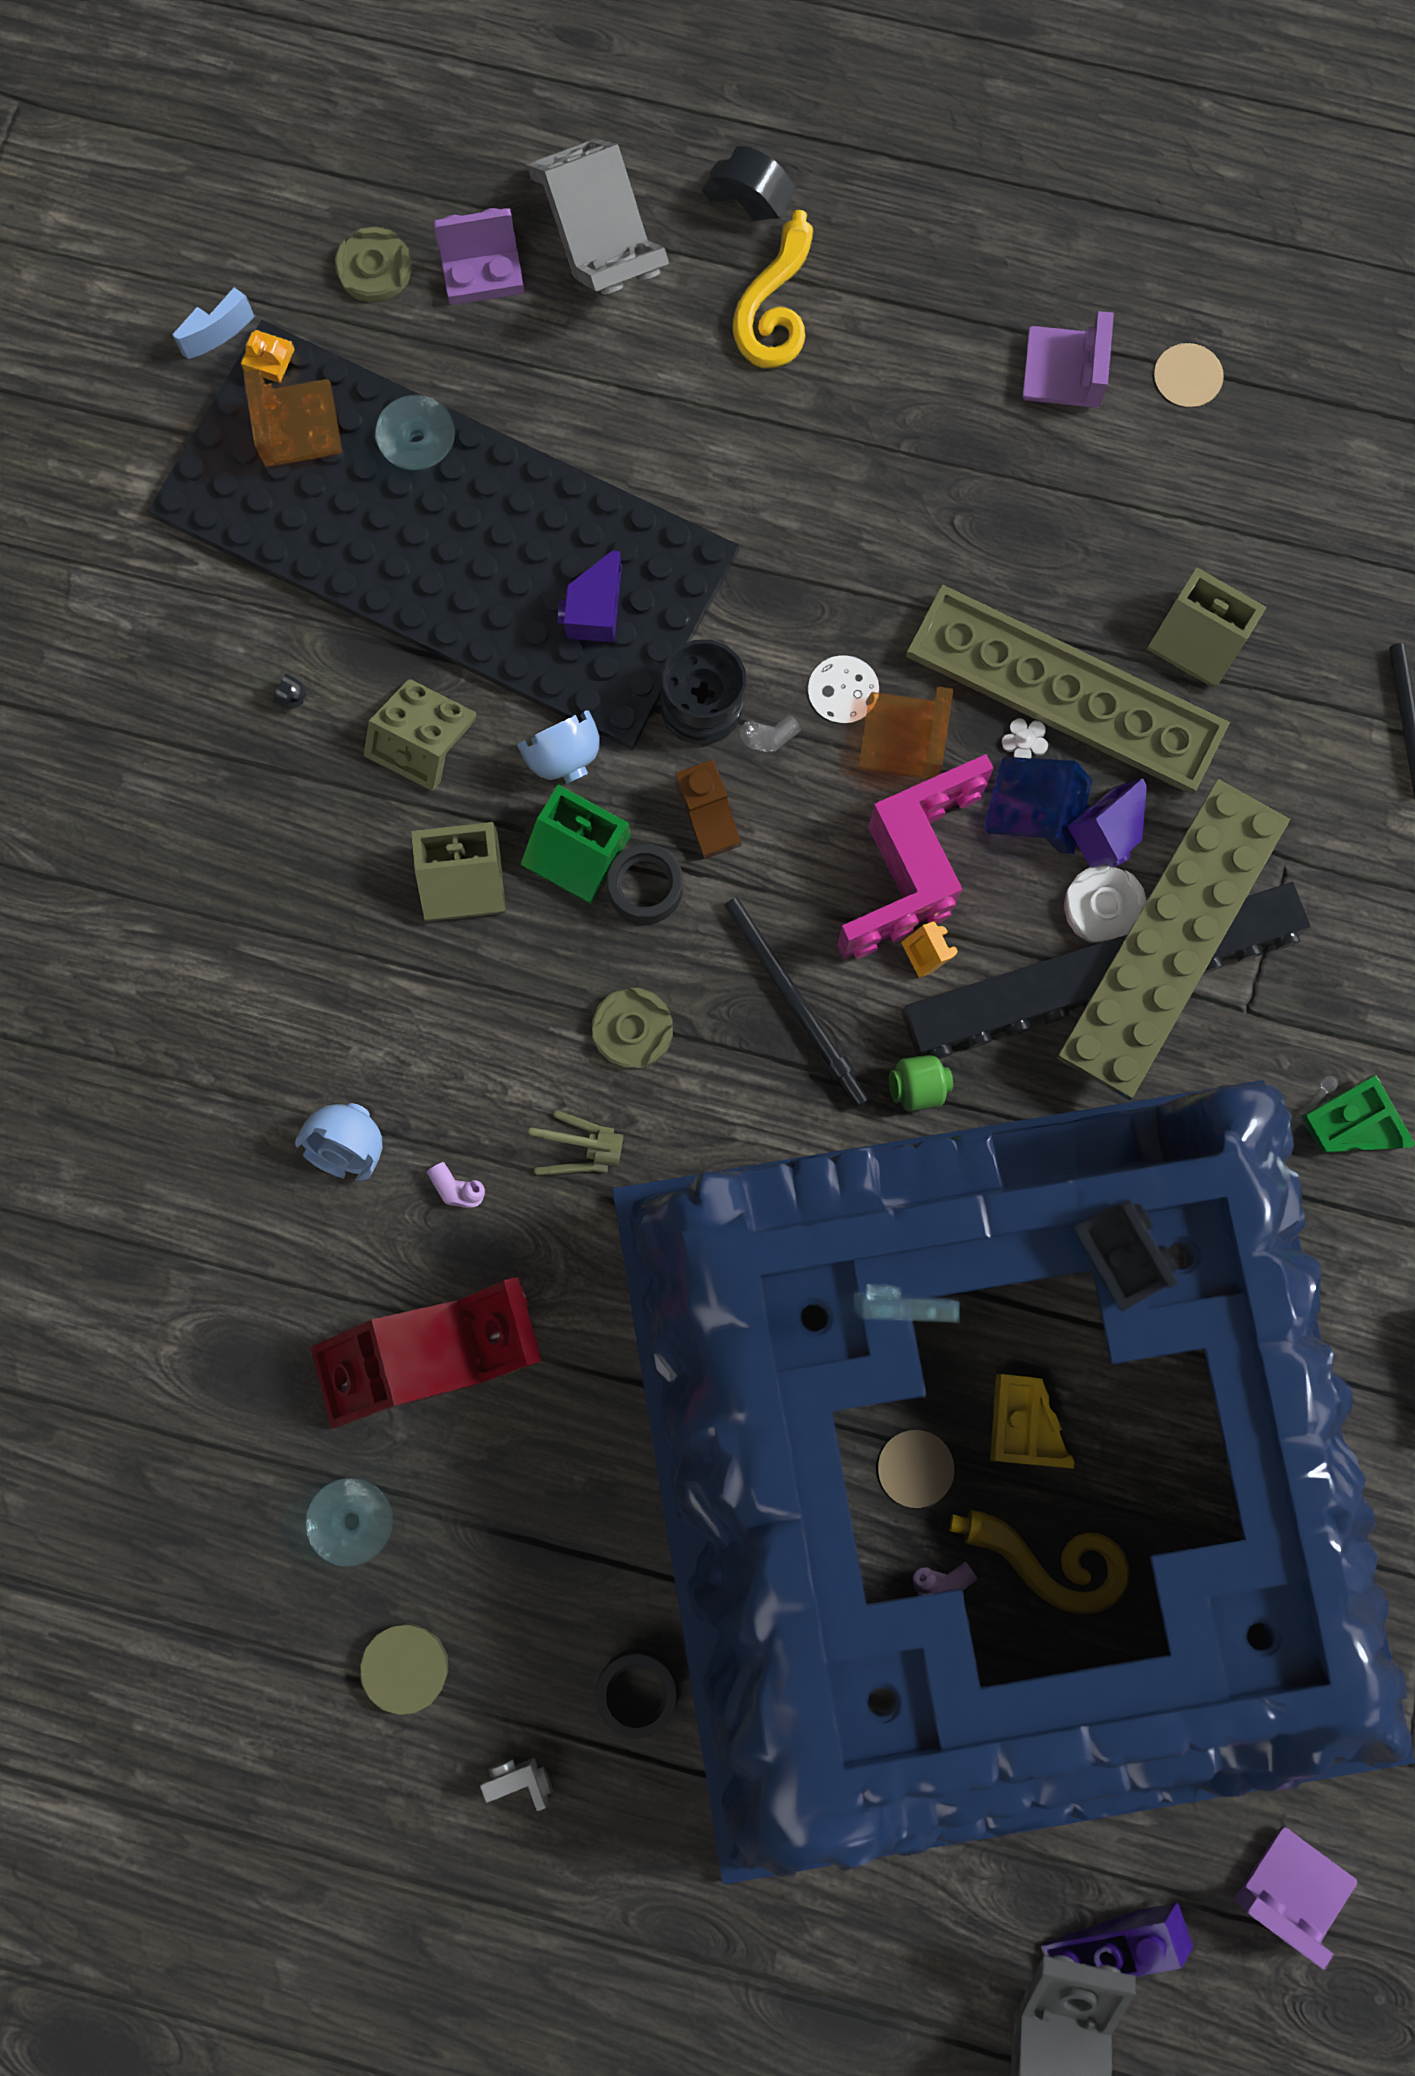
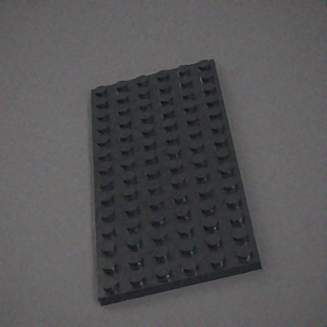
(455, 551)

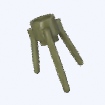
(603, 1147)

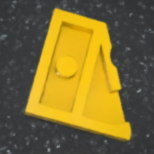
(1025, 1425)

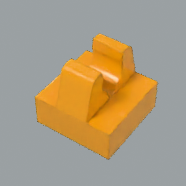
(268, 355)
(928, 949)

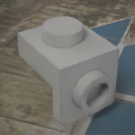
(508, 1778)

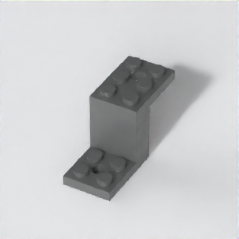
(1069, 2019)

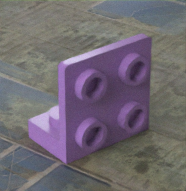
(479, 256)
(1069, 364)
(1296, 1894)

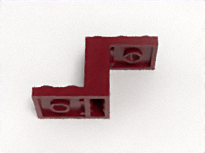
(425, 1353)

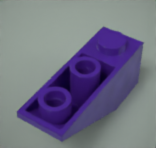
(1133, 1943)

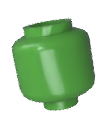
(920, 1083)

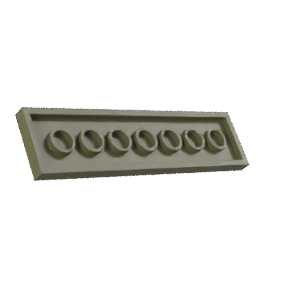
(1068, 689)
(1173, 939)

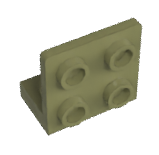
(416, 733)

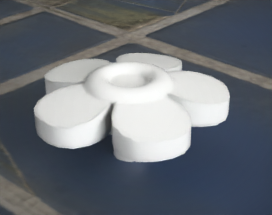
(1025, 740)

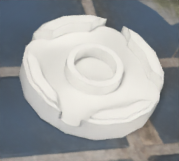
(1103, 903)

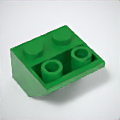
(575, 844)

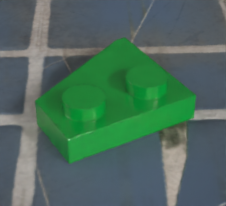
(1358, 1120)

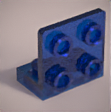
(1039, 800)

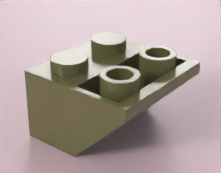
(1206, 628)
(459, 871)

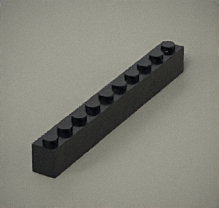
(1068, 981)

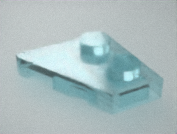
(886, 1302)

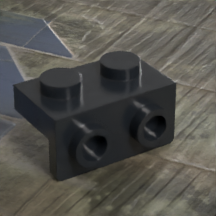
(1125, 1253)

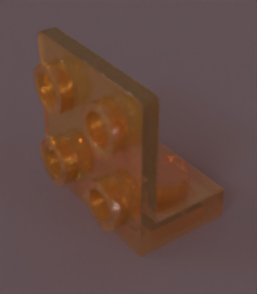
(292, 420)
(906, 734)

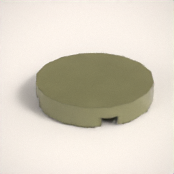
(373, 264)
(632, 1028)
(404, 1669)

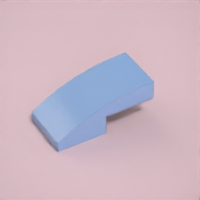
(206, 332)

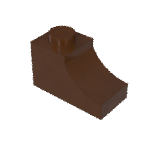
(708, 809)

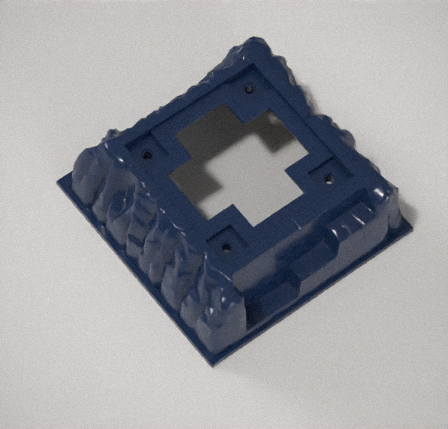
(767, 1534)

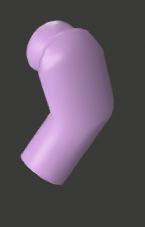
(929, 1581)

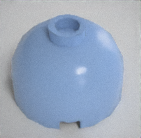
(563, 749)
(341, 1140)

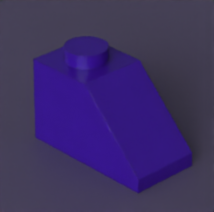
(593, 601)
(1112, 825)

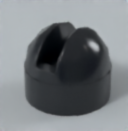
(289, 693)

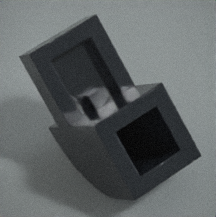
(754, 181)

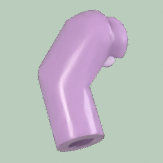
(455, 1192)

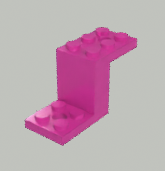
(915, 857)

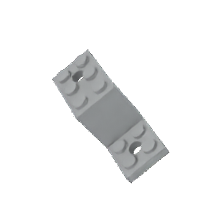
(597, 215)

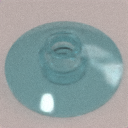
(412, 417)
(327, 1524)

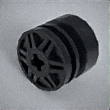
(704, 671)

